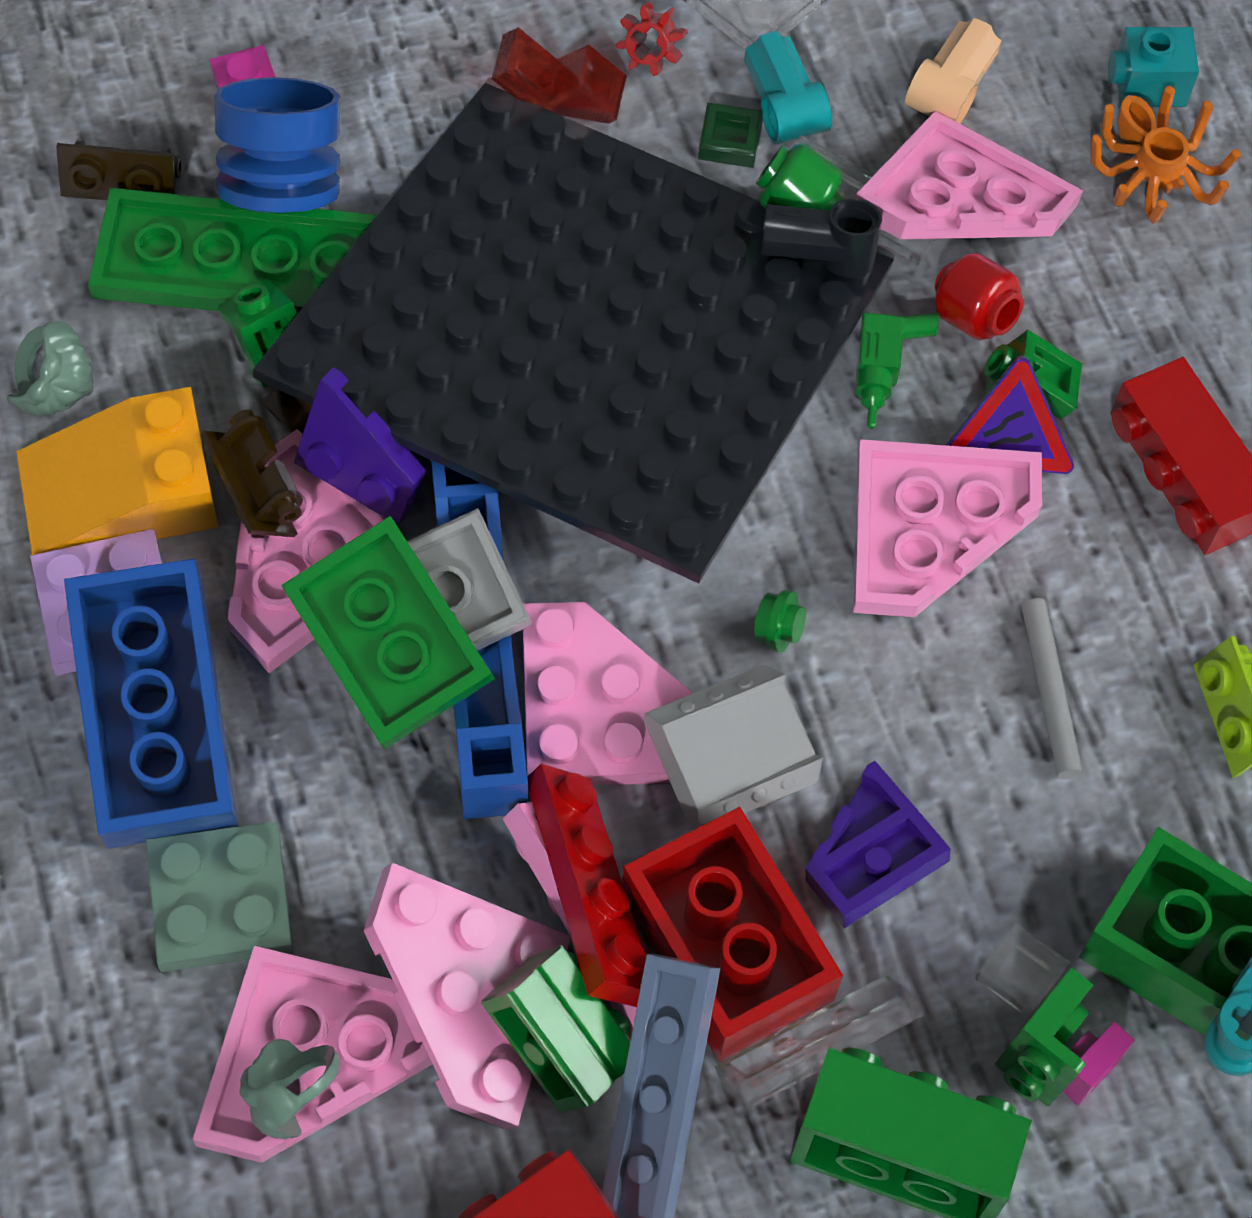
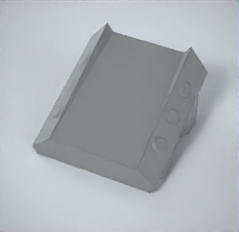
(733, 746)

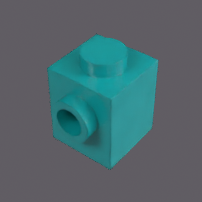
(1153, 60)

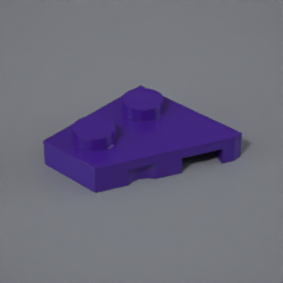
(357, 453)
(873, 850)

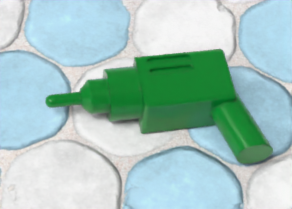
(881, 354)

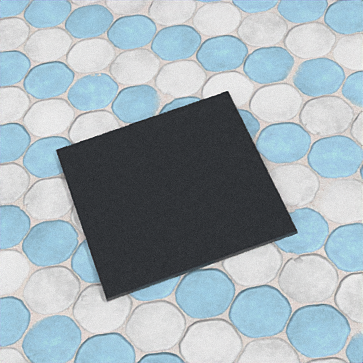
(578, 330)

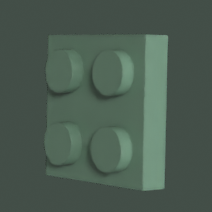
(218, 896)

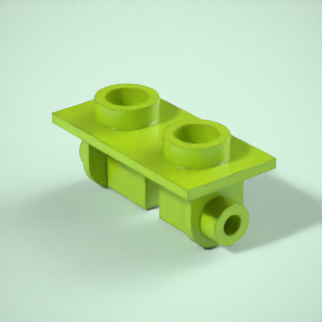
(1227, 689)

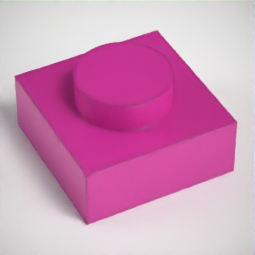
(241, 66)
(1100, 1058)

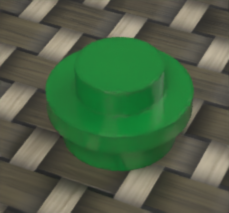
(779, 620)

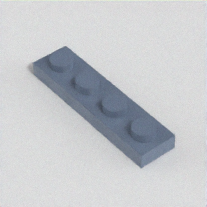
(660, 1087)

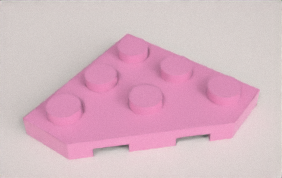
(965, 186)
(934, 518)
(260, 609)
(590, 697)
(444, 959)
(309, 1007)

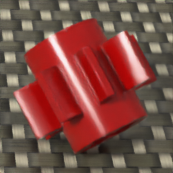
(665, 41)

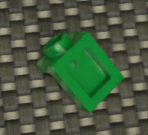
(258, 317)
(1054, 369)

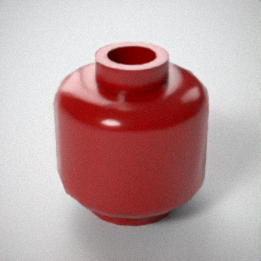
(978, 296)

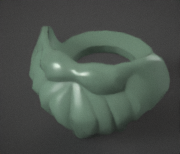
(63, 372)
(265, 1081)

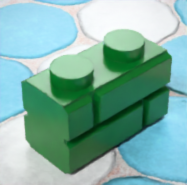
(560, 1031)

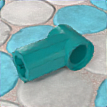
(788, 98)

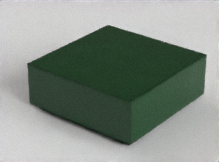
(730, 135)

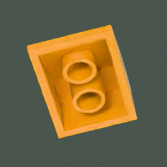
(119, 475)

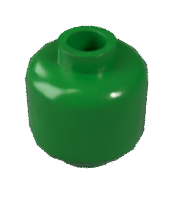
(800, 179)

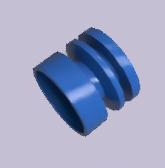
(277, 144)

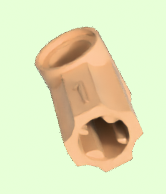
(953, 76)

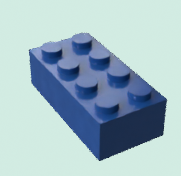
(150, 703)

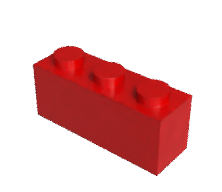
(1188, 452)

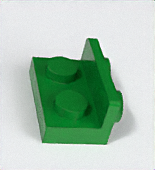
(1037, 1060)

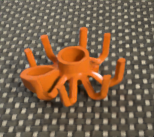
(1159, 153)

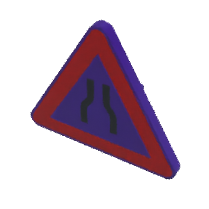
(1017, 419)

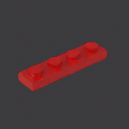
(588, 884)

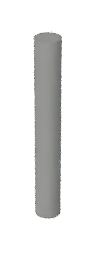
(1051, 689)

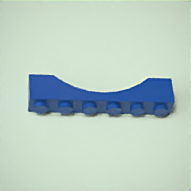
(490, 718)

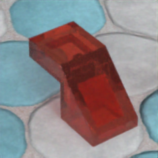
(573, 86)

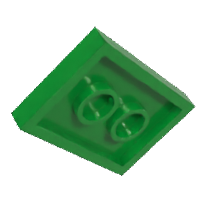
(387, 632)

